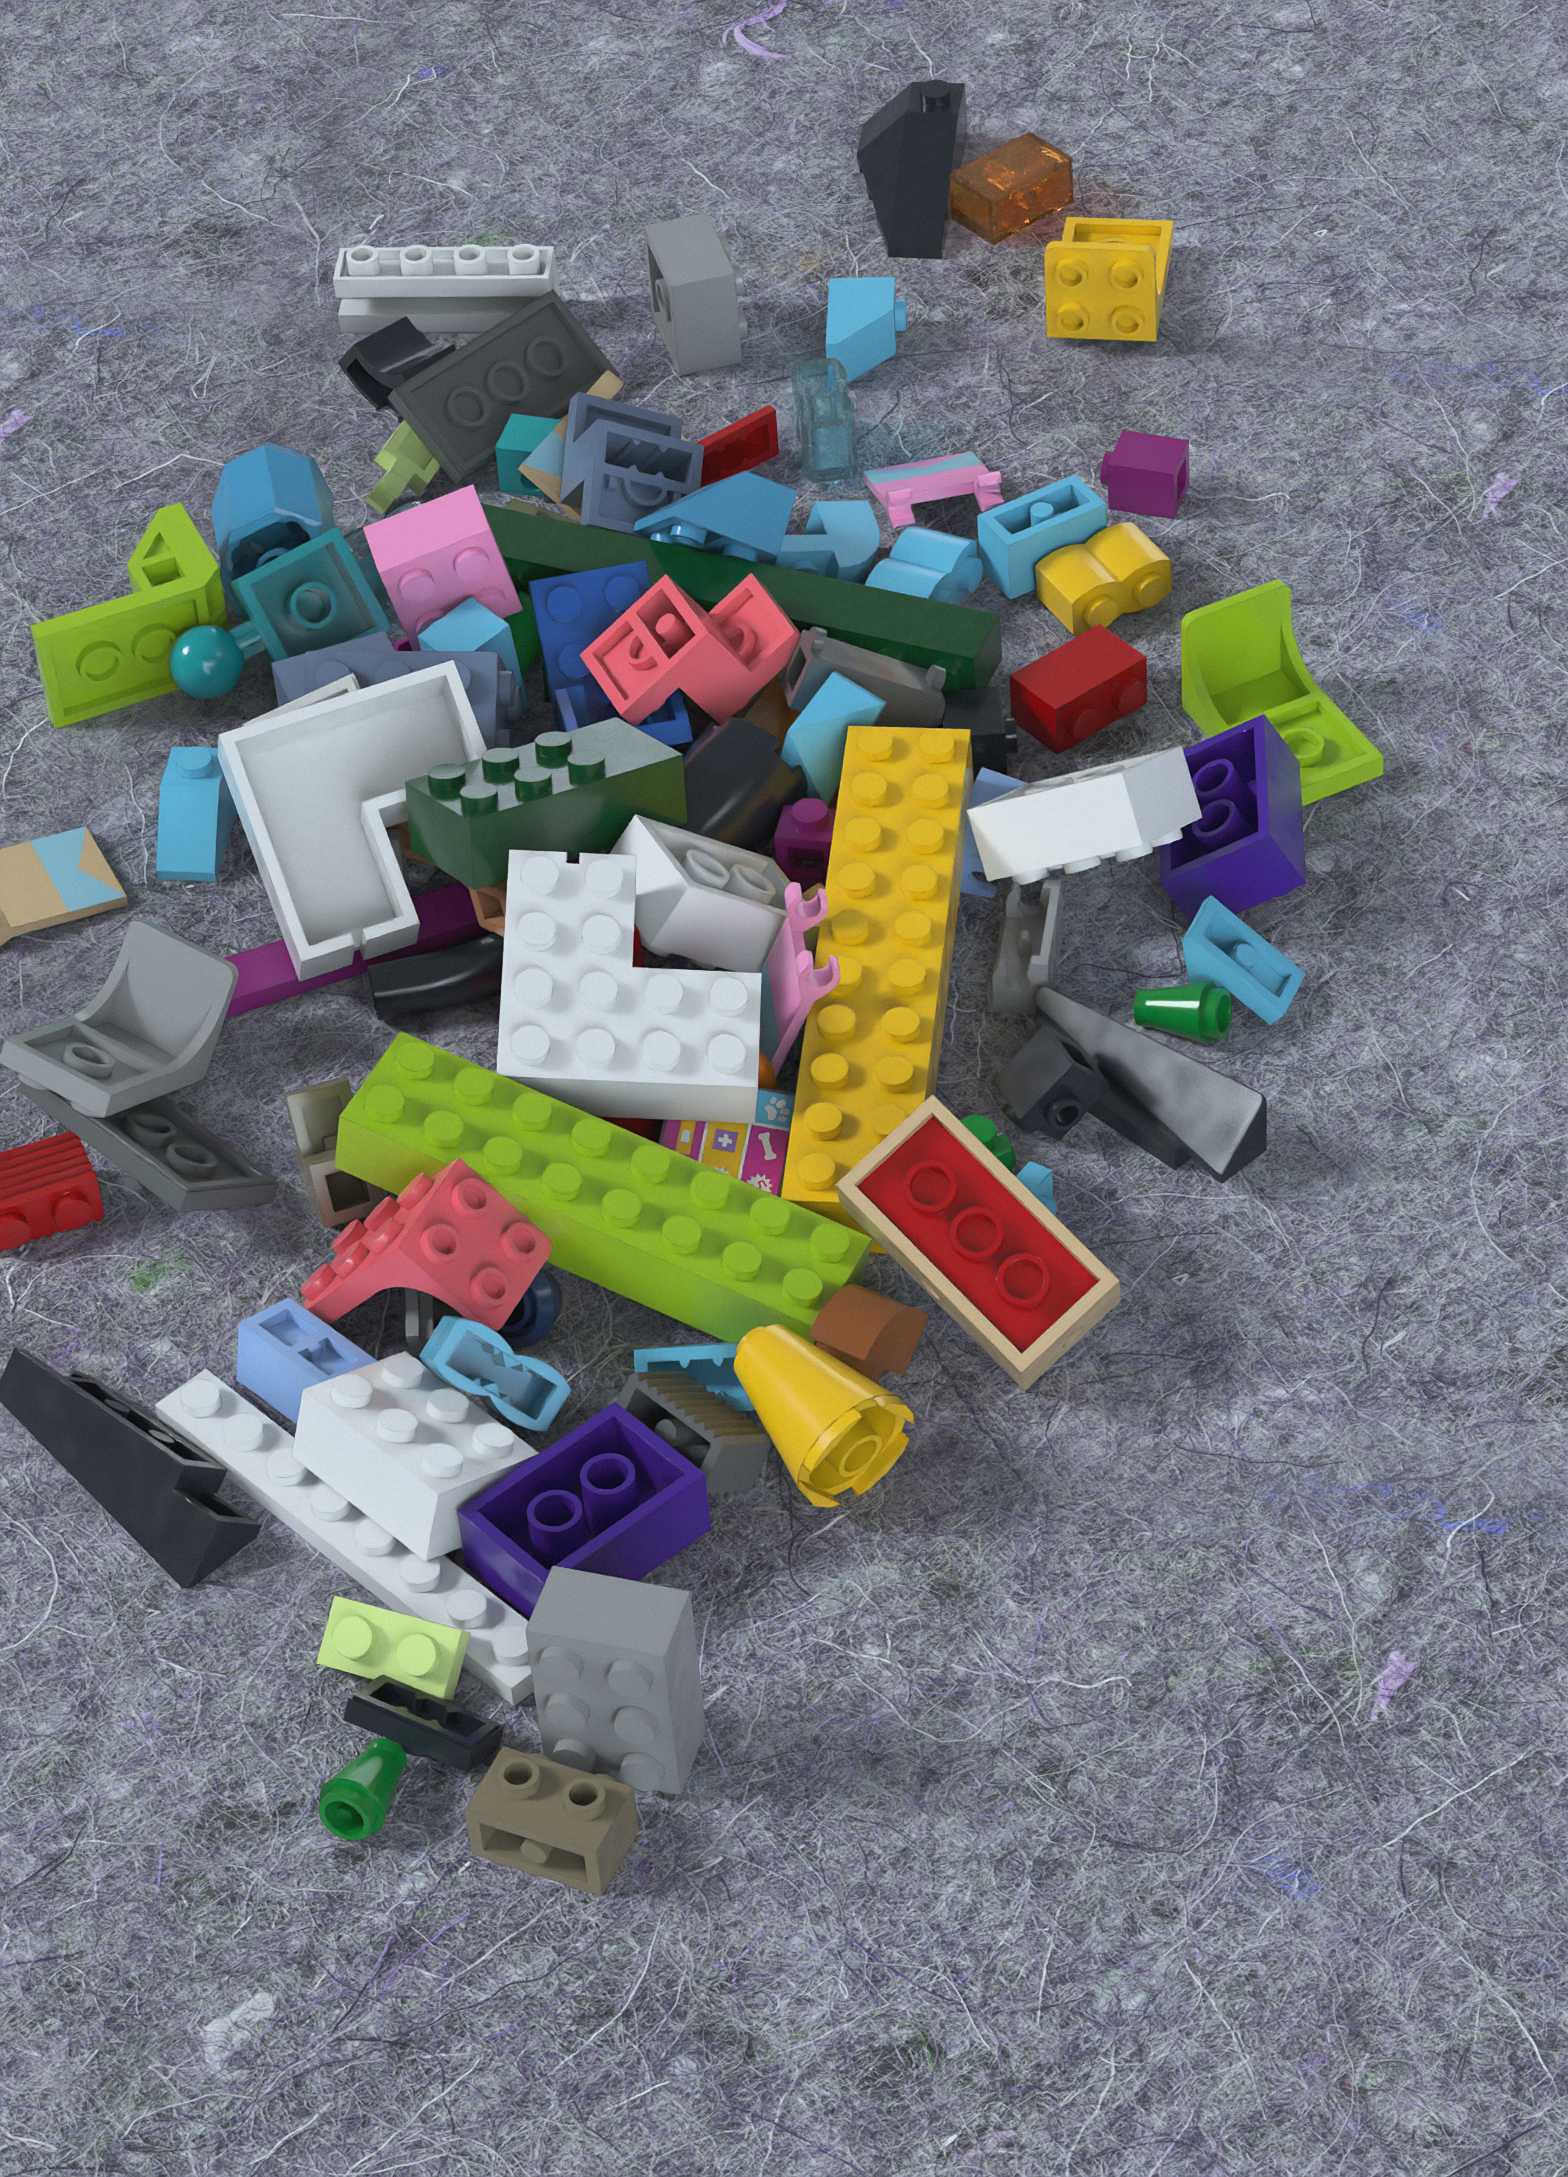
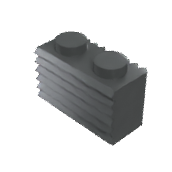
(699, 1428)

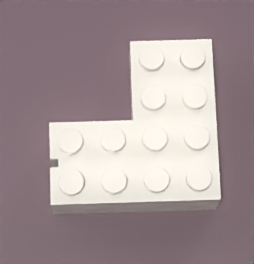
(318, 803)
(611, 1032)

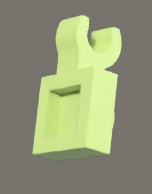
(406, 464)

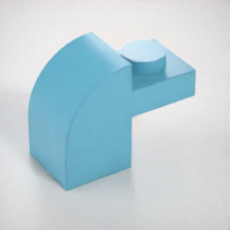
(835, 544)

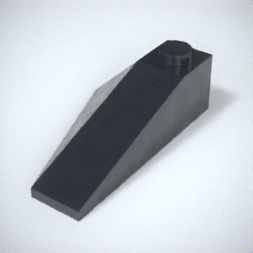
(908, 162)

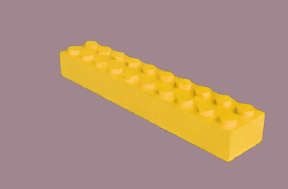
(892, 926)

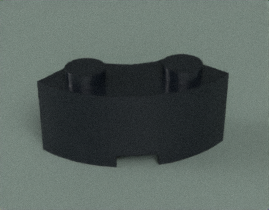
(389, 360)

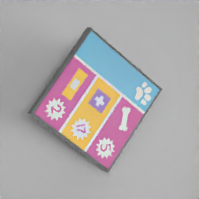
(741, 1150)

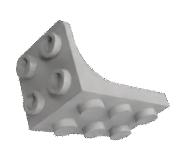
(139, 1034)

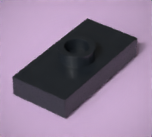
(423, 1723)

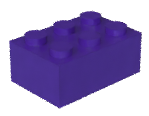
(1250, 823)
(593, 1503)

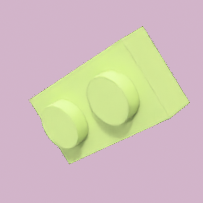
(390, 1643)

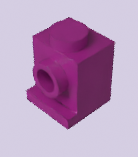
(804, 835)

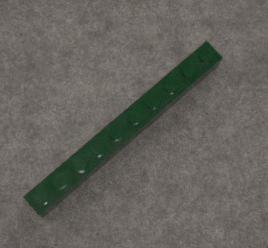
(861, 615)

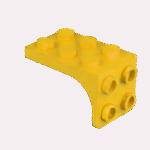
(1107, 278)

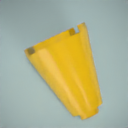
(820, 1413)

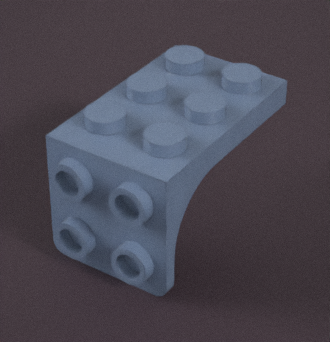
(482, 673)

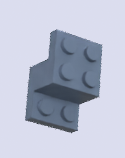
(624, 462)

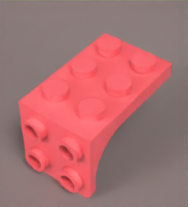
(441, 1238)

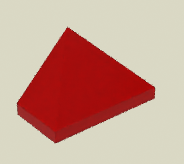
(740, 446)

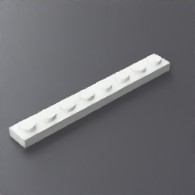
(435, 1590)

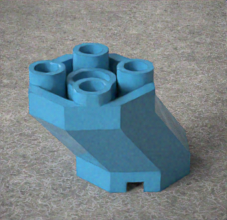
(267, 508)

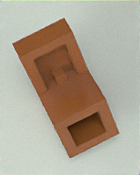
(869, 1331)

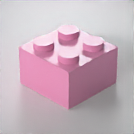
(439, 559)

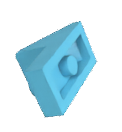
(1236, 957)

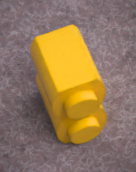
(1103, 578)

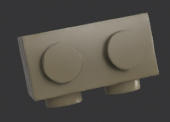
(552, 1820)

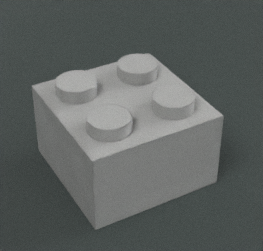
(695, 293)

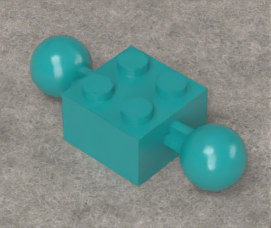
(290, 607)

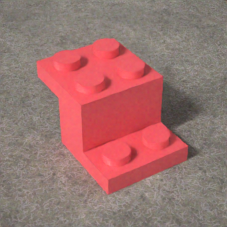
(675, 643)

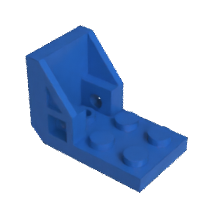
(568, 618)

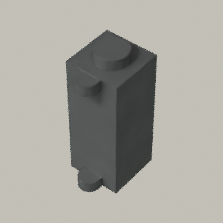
(910, 691)

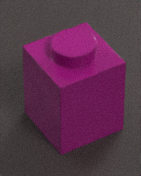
(1146, 474)

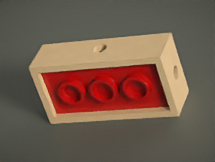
(979, 1242)

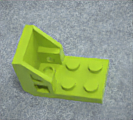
(122, 646)

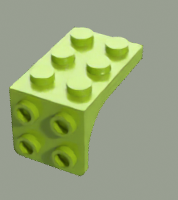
(1246, 664)

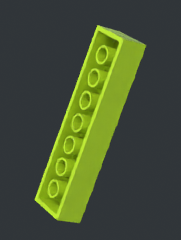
(602, 1195)

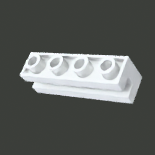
(439, 286)

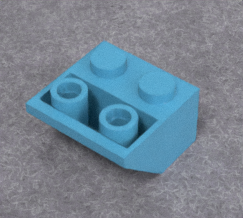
(731, 517)

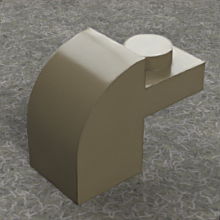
(314, 1123)

